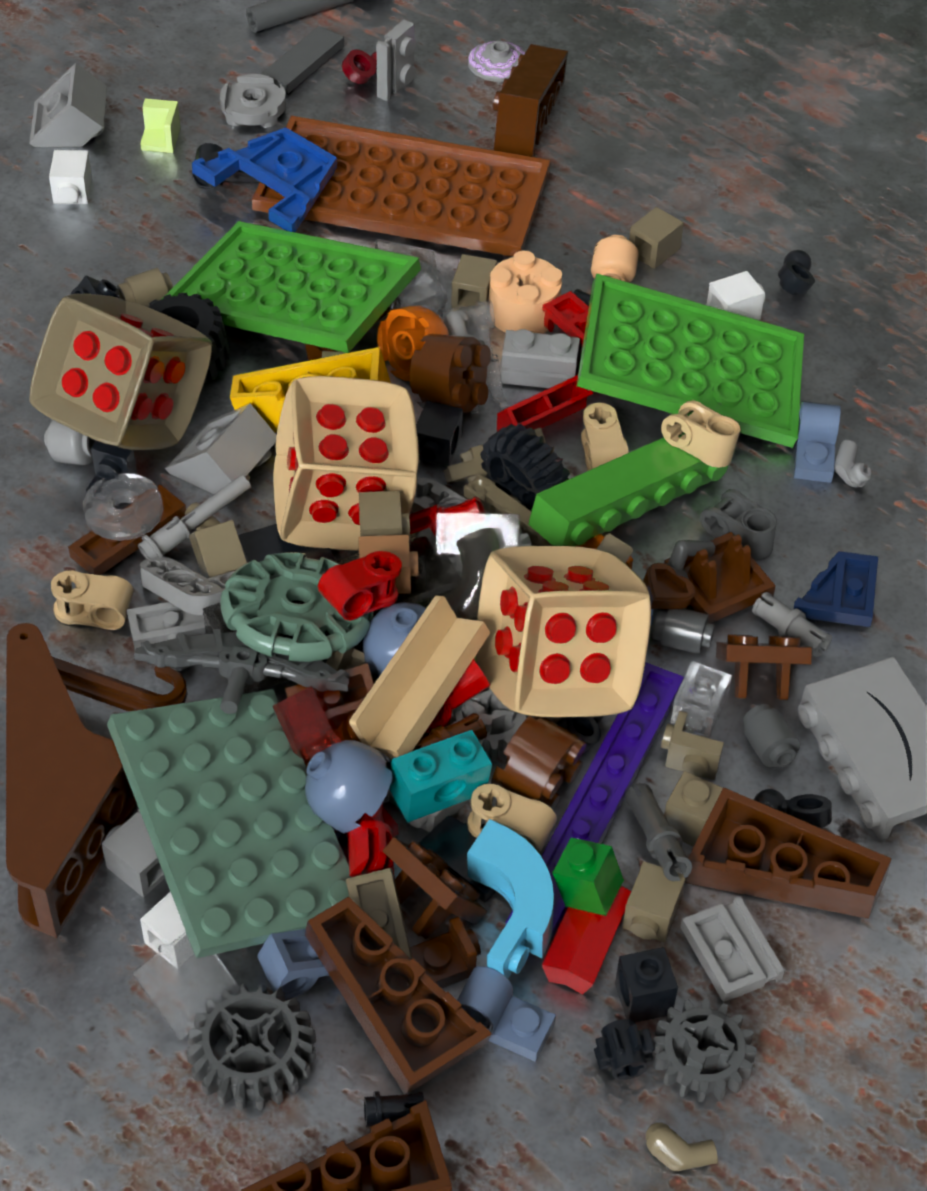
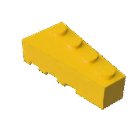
(268, 387)

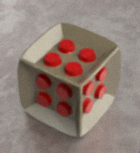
(119, 372)

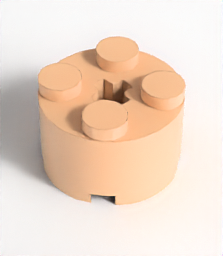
(520, 289)

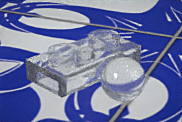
(453, 526)

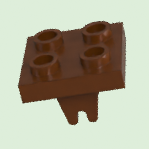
(727, 579)
(778, 650)
(430, 872)

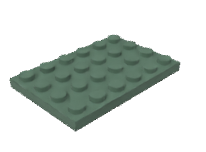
(230, 820)

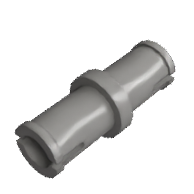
(791, 623)

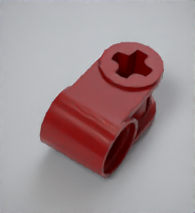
(362, 584)

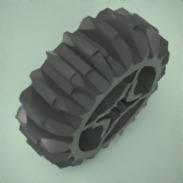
(251, 1070)

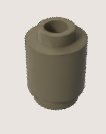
(145, 287)

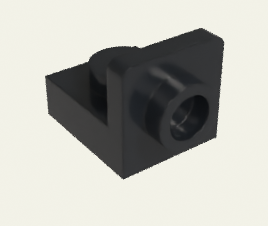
(111, 461)

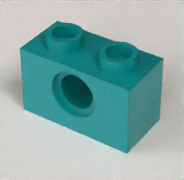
(439, 775)

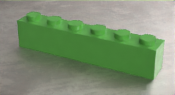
(618, 492)

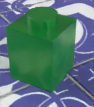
(588, 876)

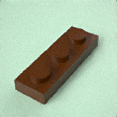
(100, 554)

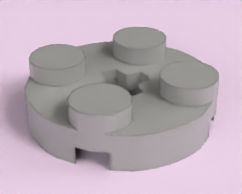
(241, 110)

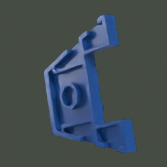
(282, 163)

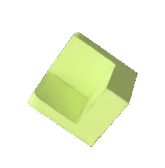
(161, 125)

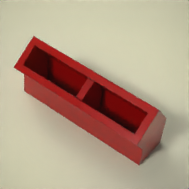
(543, 405)
(583, 944)

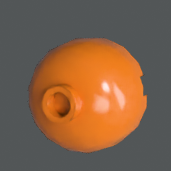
(403, 333)

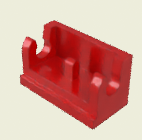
(568, 314)

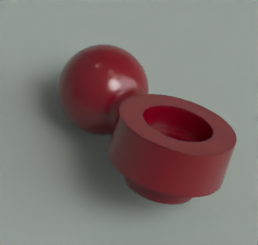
(359, 66)

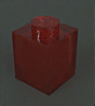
(307, 723)

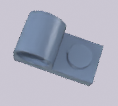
(816, 441)
(290, 963)
(511, 1021)

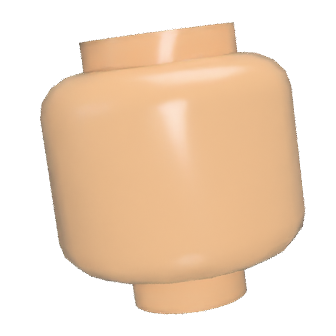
(615, 258)

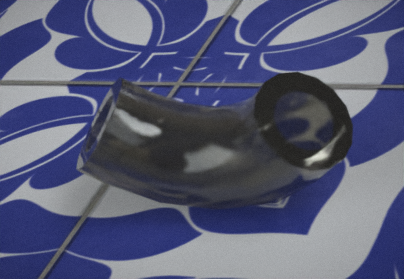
(474, 553)

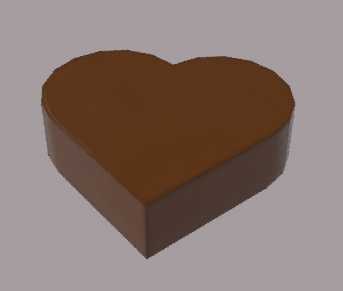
(667, 588)

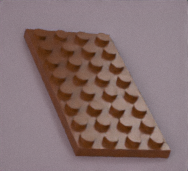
(422, 188)

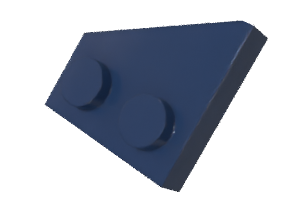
(843, 591)

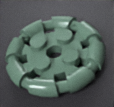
(293, 577)

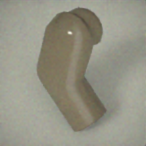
(676, 1152)

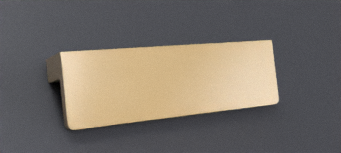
(418, 680)

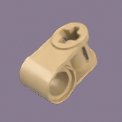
(602, 435)
(706, 435)
(94, 600)
(523, 815)

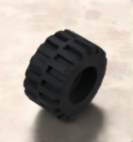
(203, 317)

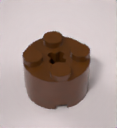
(451, 371)
(540, 760)

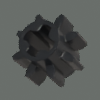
(624, 1049)

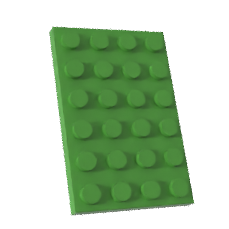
(298, 284)
(678, 351)

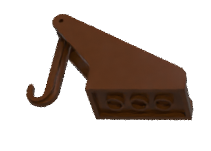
(60, 777)

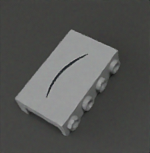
(875, 738)

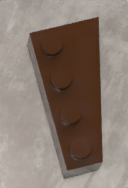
(528, 99)
(784, 859)
(400, 1008)
(390, 1158)

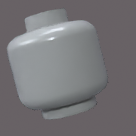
(68, 445)

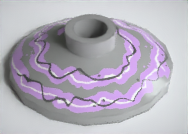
(494, 59)

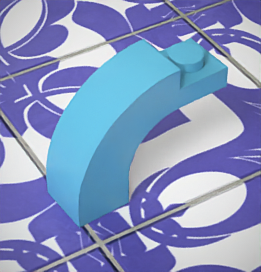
(520, 875)

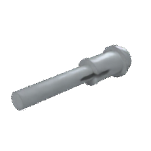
(179, 530)

